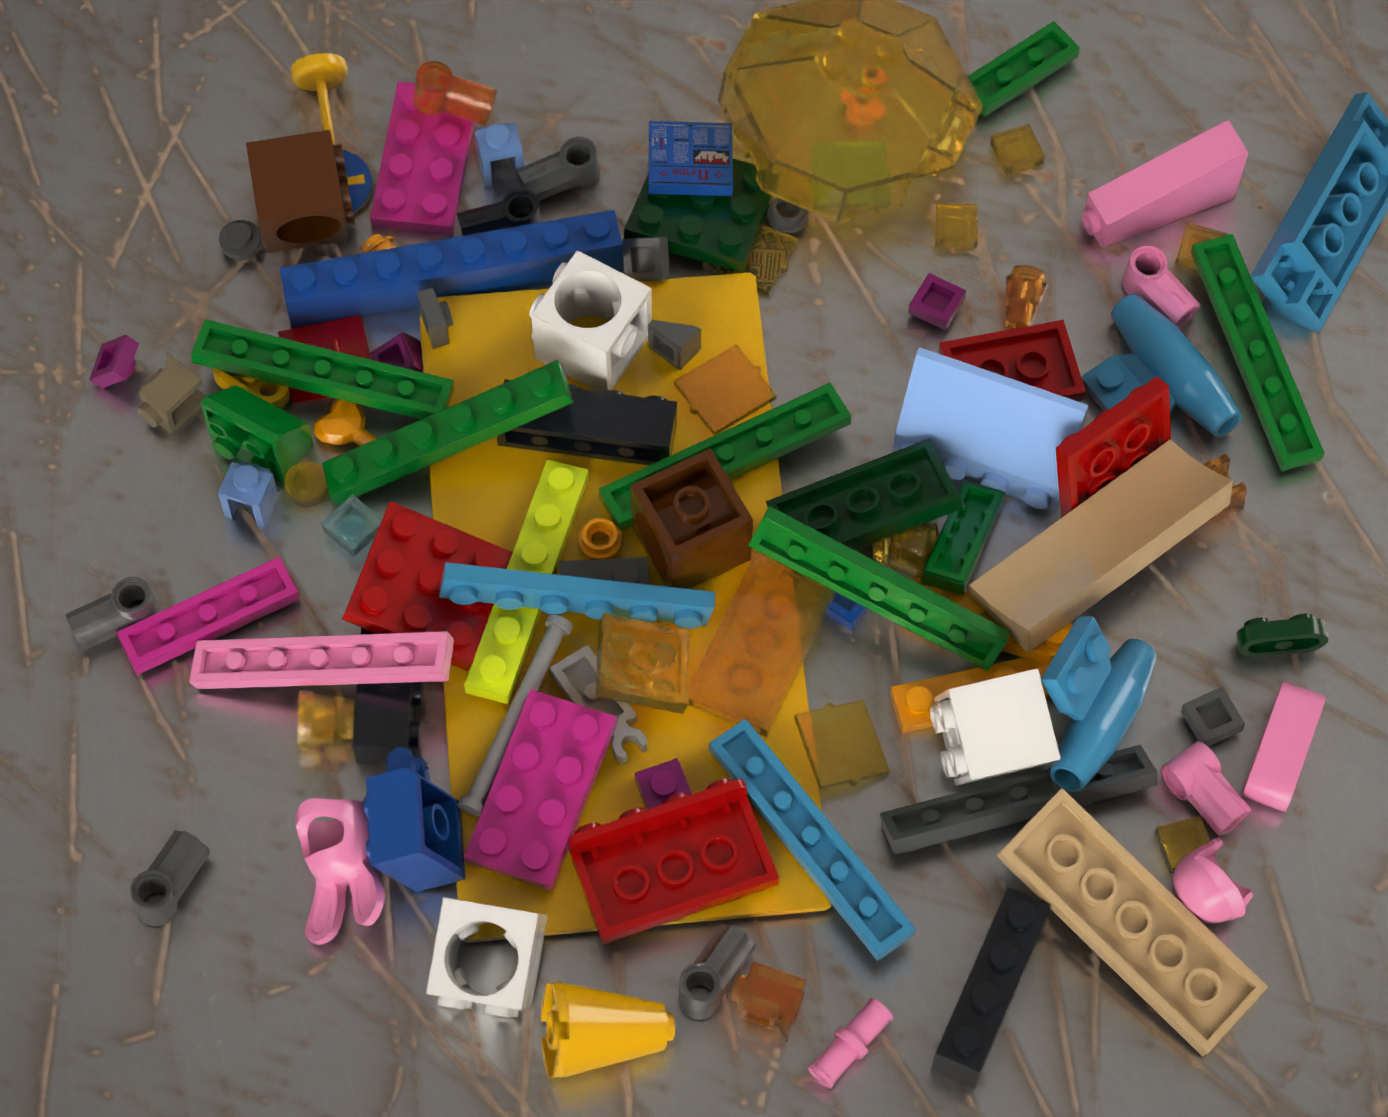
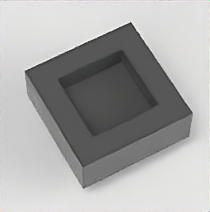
(646, 258)
(435, 317)
(1212, 717)

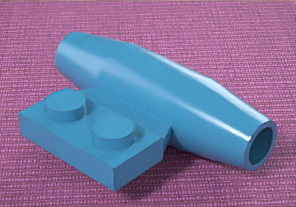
(1162, 352)
(1097, 696)

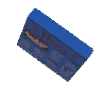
(690, 158)

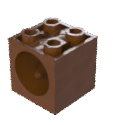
(300, 190)
(691, 521)

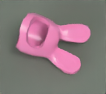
(337, 859)

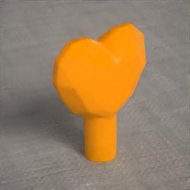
(343, 425)

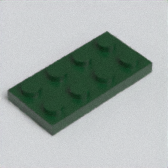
(875, 497)

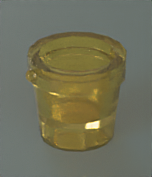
(908, 549)
(324, 720)

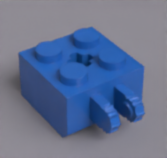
(413, 825)

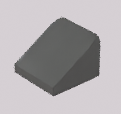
(674, 341)

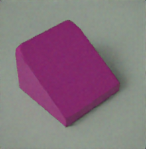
(401, 352)

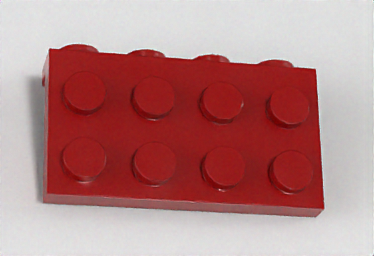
(671, 859)

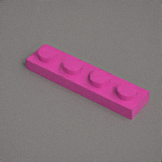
(208, 615)

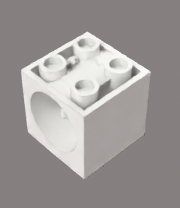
(591, 289)
(994, 727)
(460, 921)

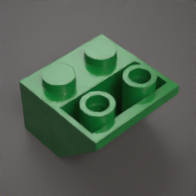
(255, 431)

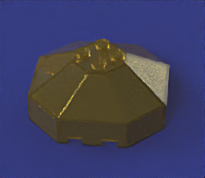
(847, 103)

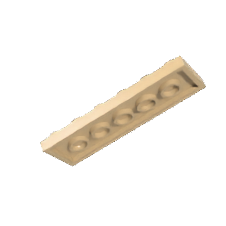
(1132, 922)

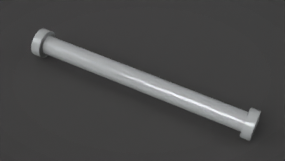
(557, 628)

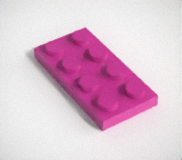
(421, 168)
(541, 789)

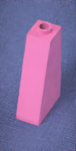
(1168, 187)

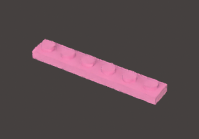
(322, 660)

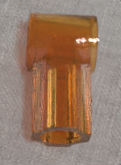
(451, 94)

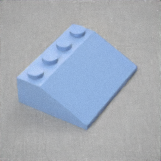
(988, 427)

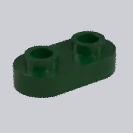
(1267, 638)

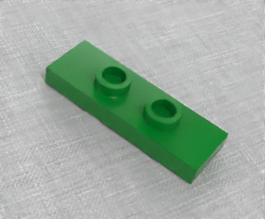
(963, 539)

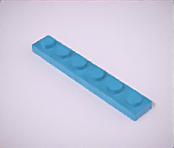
(563, 594)
(812, 840)

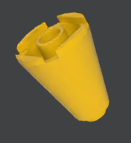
(599, 1028)

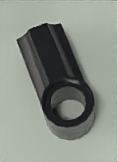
(501, 214)

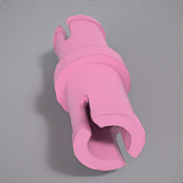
(850, 1043)

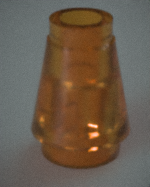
(1023, 295)

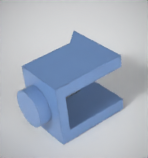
(497, 143)
(250, 486)

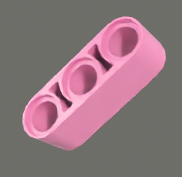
(1284, 746)

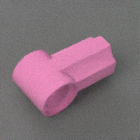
(1159, 288)
(1199, 778)

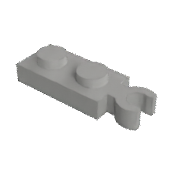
(577, 681)

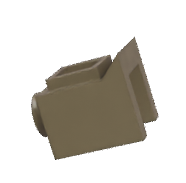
(170, 396)

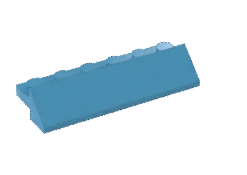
(1329, 220)

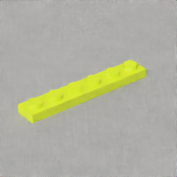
(536, 550)

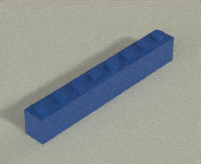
(453, 266)

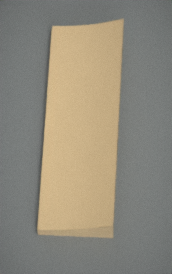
(1101, 544)

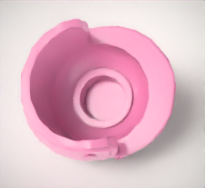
(1206, 888)

